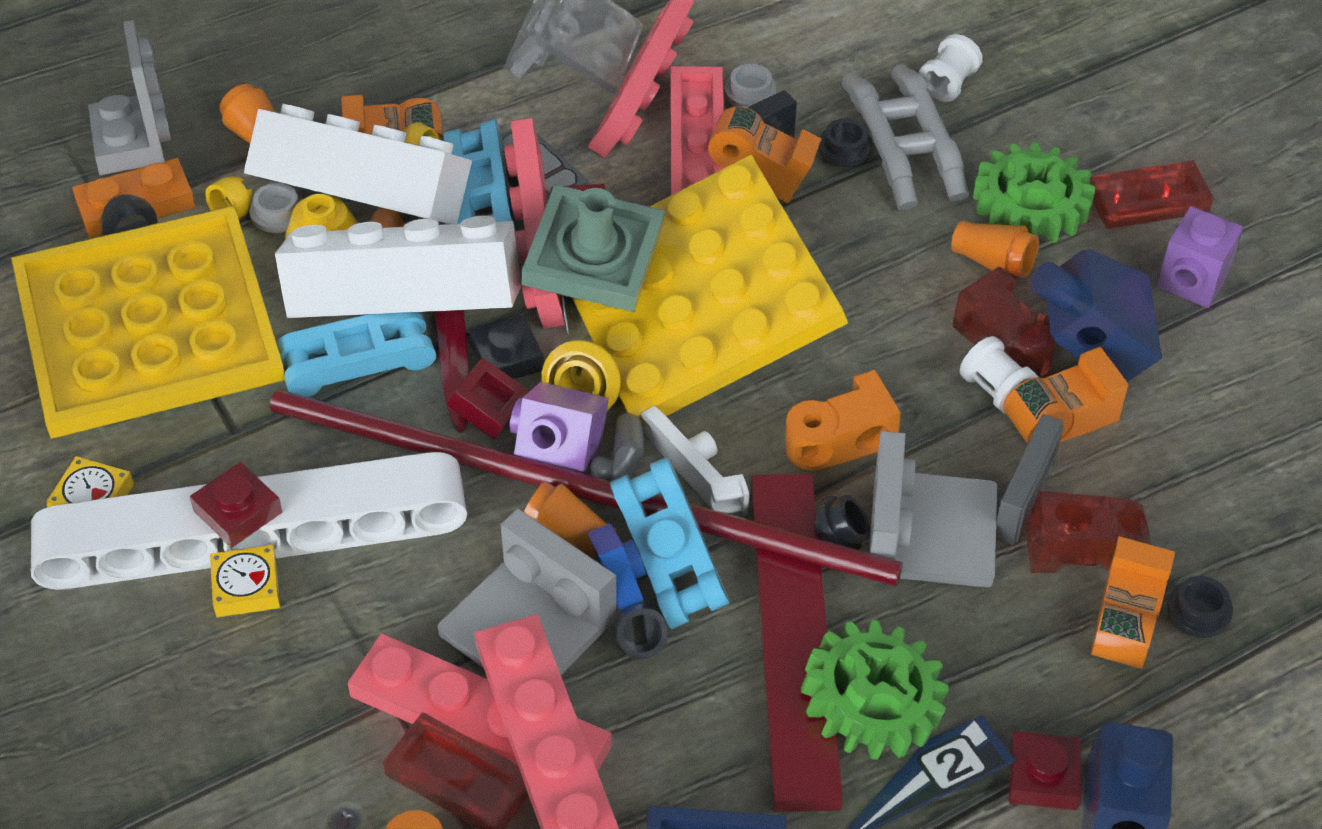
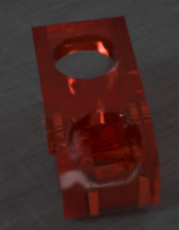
(992, 310)
(1081, 529)

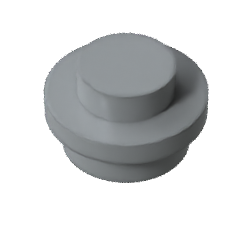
(749, 85)
(273, 207)

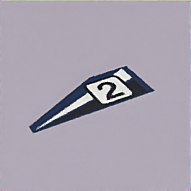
(938, 770)

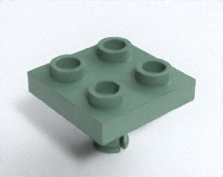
(593, 247)

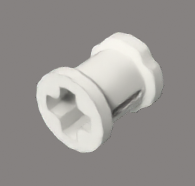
(955, 61)
(994, 370)

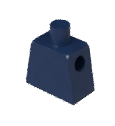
(1103, 306)
(1128, 778)

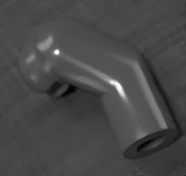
(626, 452)

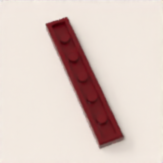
(791, 625)

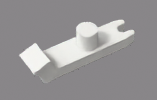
(690, 460)

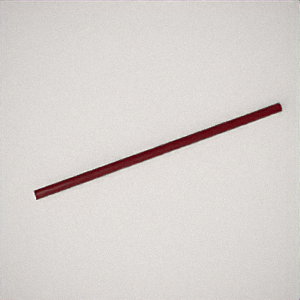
(585, 486)

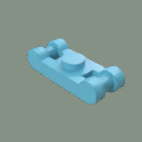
(488, 176)
(354, 350)
(670, 543)

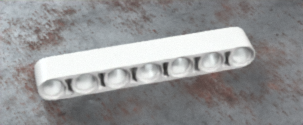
(320, 509)

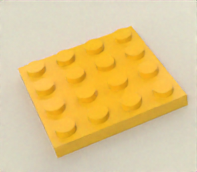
(719, 295)
(145, 321)

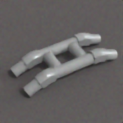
(896, 149)

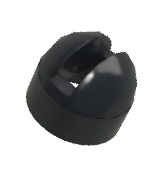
(654, 631)

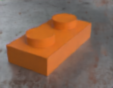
(158, 183)

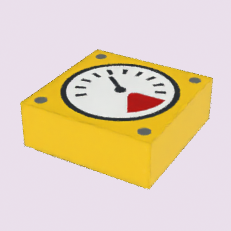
(90, 481)
(244, 581)

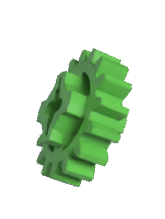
(1034, 191)
(877, 689)

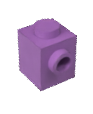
(1199, 256)
(559, 426)

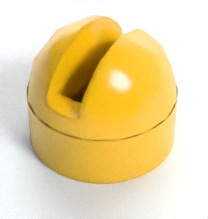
(228, 193)

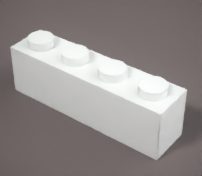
(359, 165)
(399, 268)

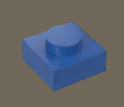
(622, 561)

